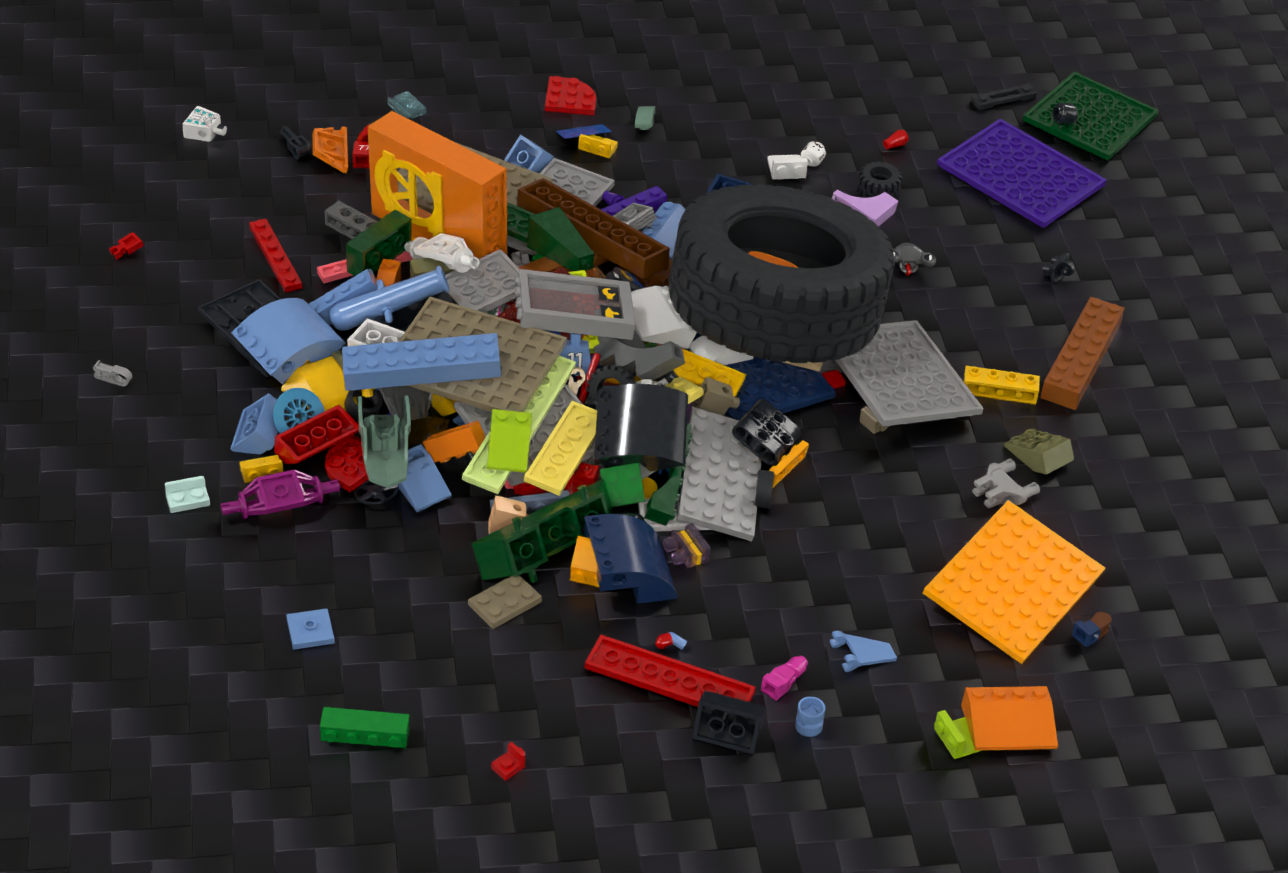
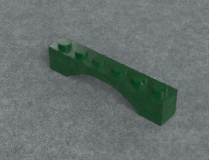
(662, 502)

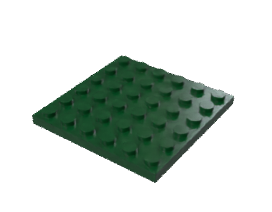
(1104, 117)

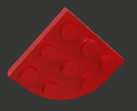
(570, 96)
(346, 463)

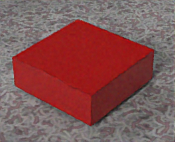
(834, 378)

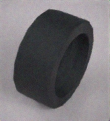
(352, 408)
(764, 489)

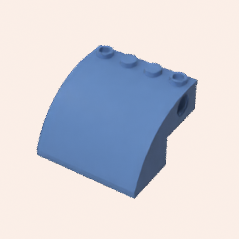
(287, 336)

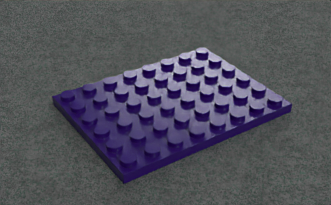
(1021, 172)

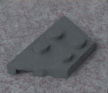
(418, 401)

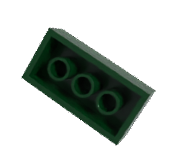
(379, 242)

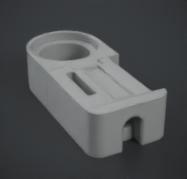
(111, 374)

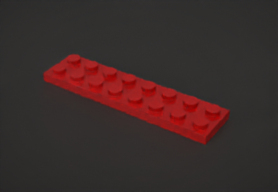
(661, 673)

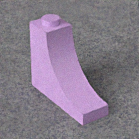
(875, 208)

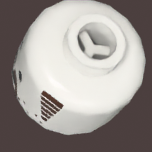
(814, 153)

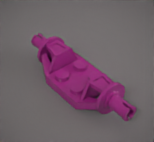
(279, 493)

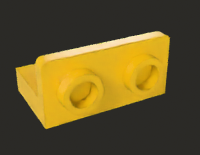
(597, 145)
(260, 467)

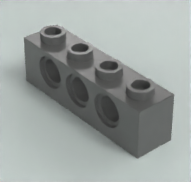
(347, 220)

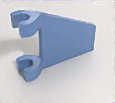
(864, 650)

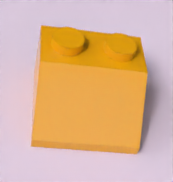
(584, 563)

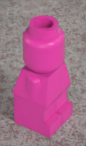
(782, 677)

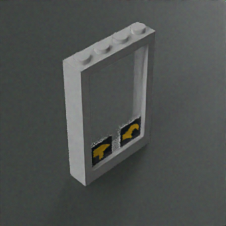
(574, 304)

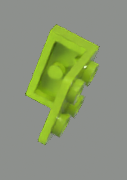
(954, 735)

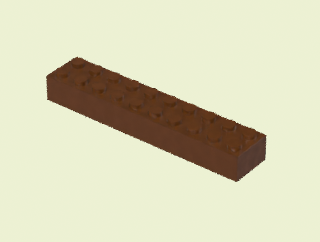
(598, 229)

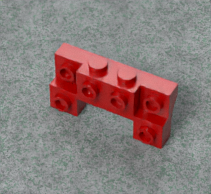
(585, 475)

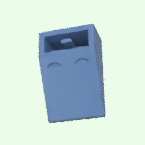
(423, 482)

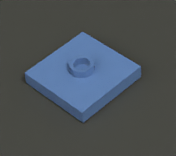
(310, 628)

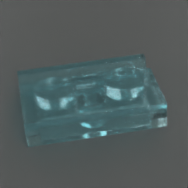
(407, 105)

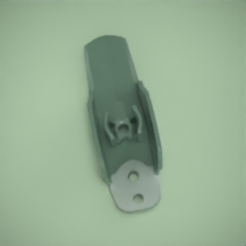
(385, 445)

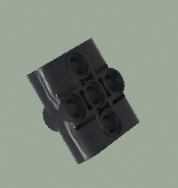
(766, 432)

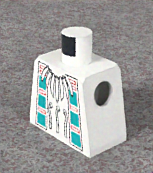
(203, 125)

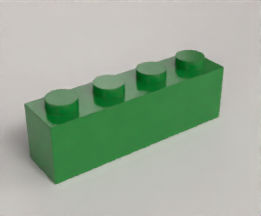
(364, 727)

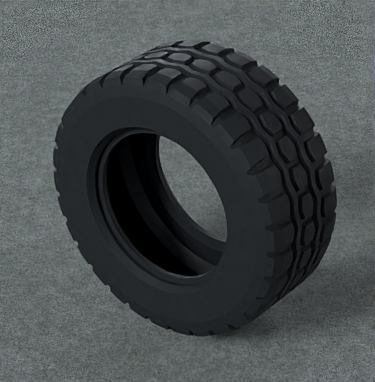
(774, 310)

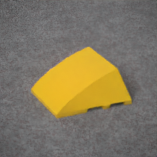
(323, 379)

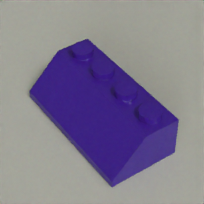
(652, 197)

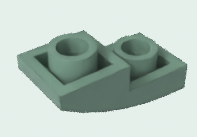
(645, 117)

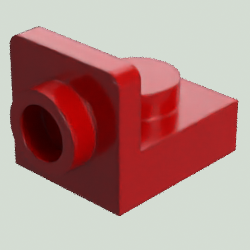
(510, 762)

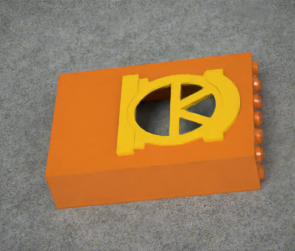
(464, 186)

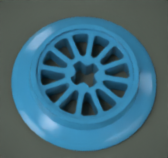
(299, 394)

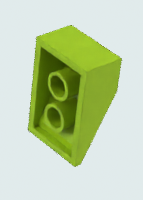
(509, 440)

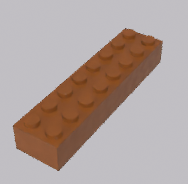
(1082, 353)

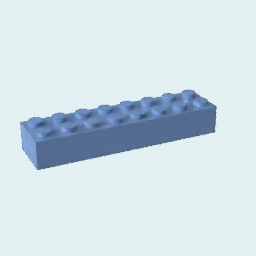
(421, 361)

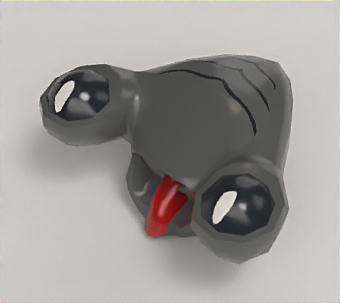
(910, 256)

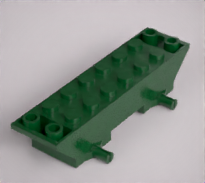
(532, 539)

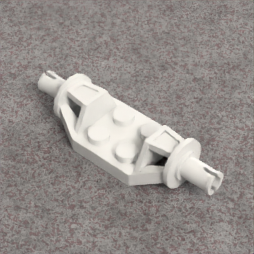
(444, 248)

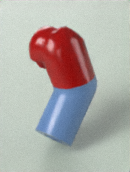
(670, 639)

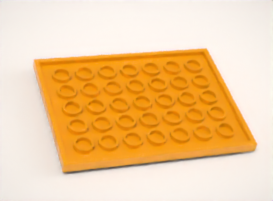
(1014, 581)

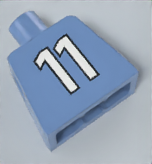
(578, 351)

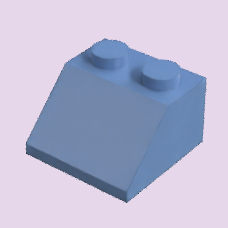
(528, 155)

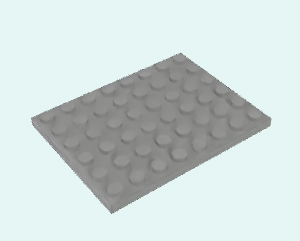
(907, 377)

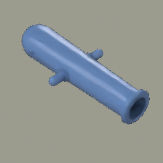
(387, 299)

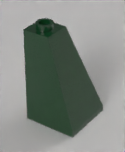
(558, 240)

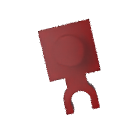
(126, 245)

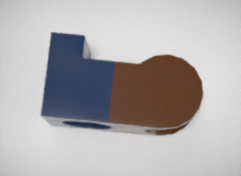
(1092, 630)

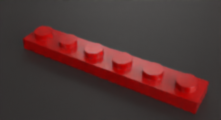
(275, 255)

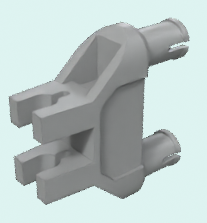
(1001, 488)

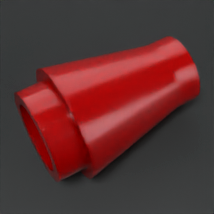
(897, 139)

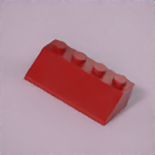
(314, 435)

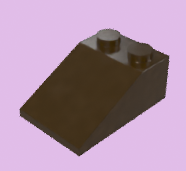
(424, 428)

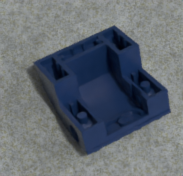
(629, 557)

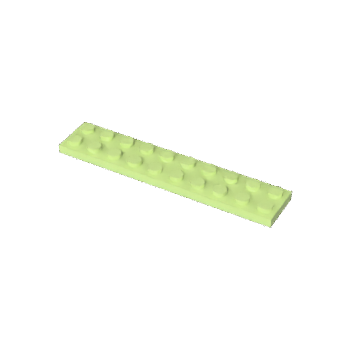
(539, 406)

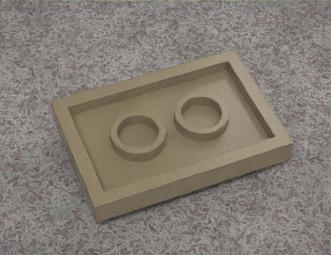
(504, 601)

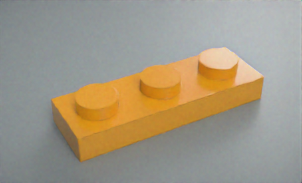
(788, 462)

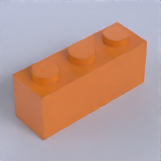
(455, 442)

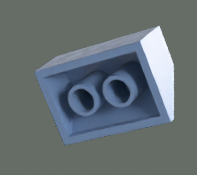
(256, 427)

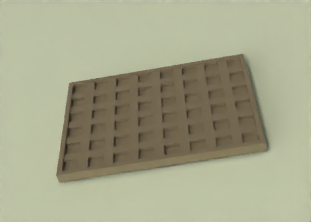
(523, 353)

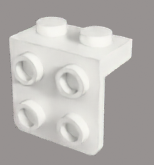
(787, 166)

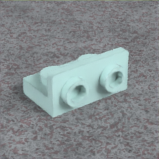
(186, 494)

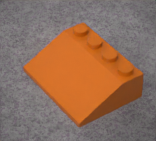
(1010, 718)

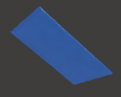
(589, 130)

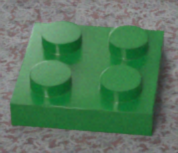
(624, 484)

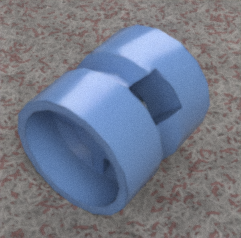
(810, 716)

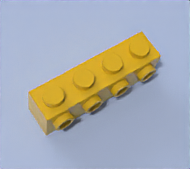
(1002, 384)

